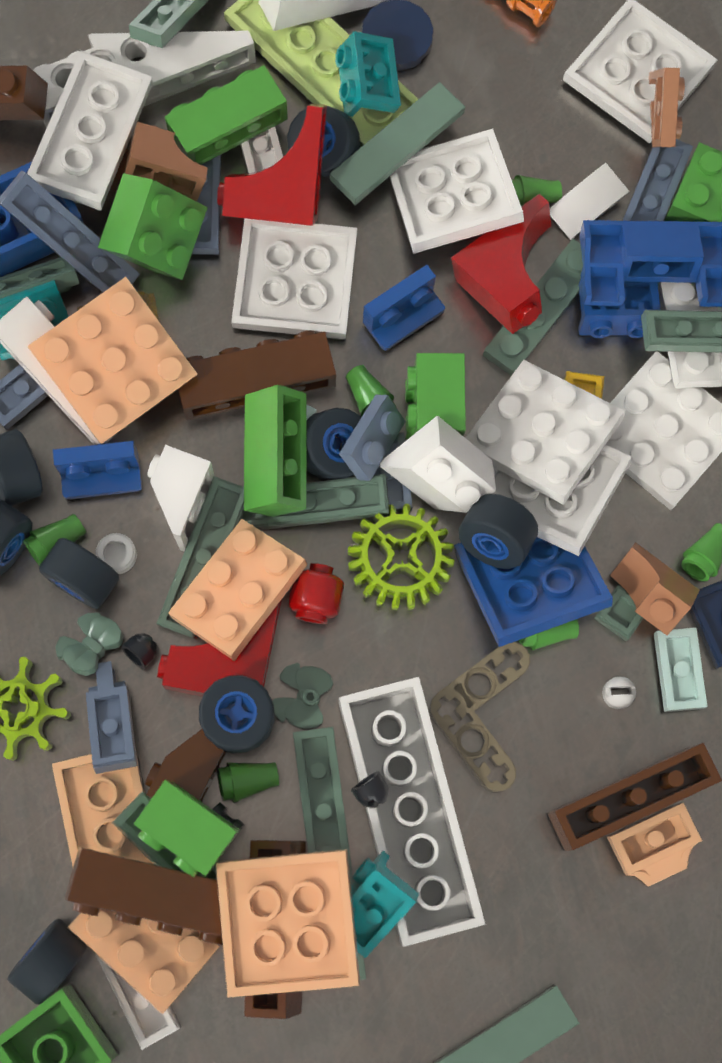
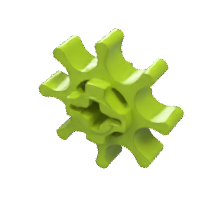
(38, 711)

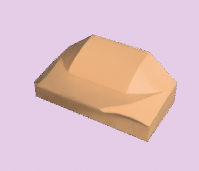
(656, 845)

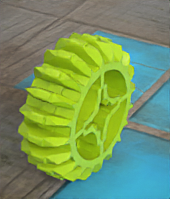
(413, 569)

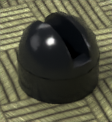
(140, 649)
(371, 790)

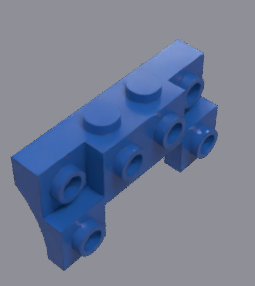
(650, 253)

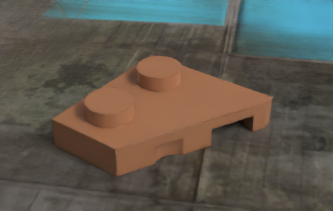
(663, 111)

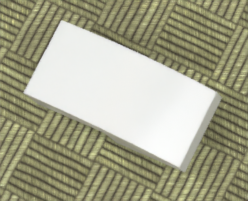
(588, 200)

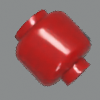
(316, 594)

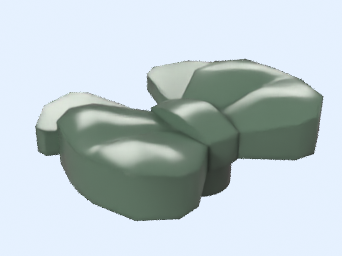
(101, 636)
(304, 710)

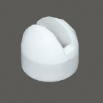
(619, 701)

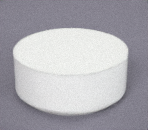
(117, 552)

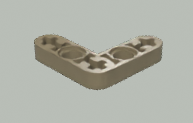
(469, 702)

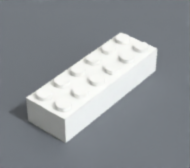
(418, 822)

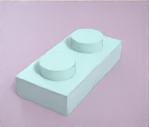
(680, 670)

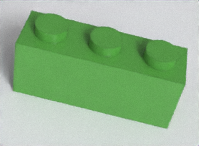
(228, 115)
(275, 451)

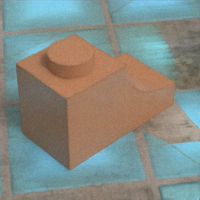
(157, 157)
(655, 588)

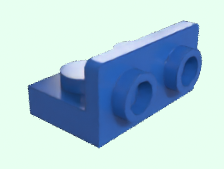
(403, 309)
(620, 320)
(98, 469)

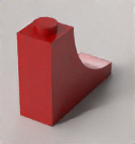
(288, 188)
(495, 268)
(199, 666)

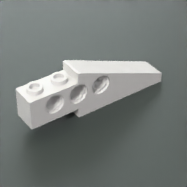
(180, 65)

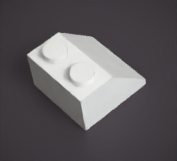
(442, 467)
(181, 488)

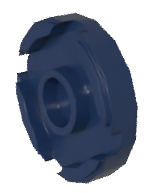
(406, 25)

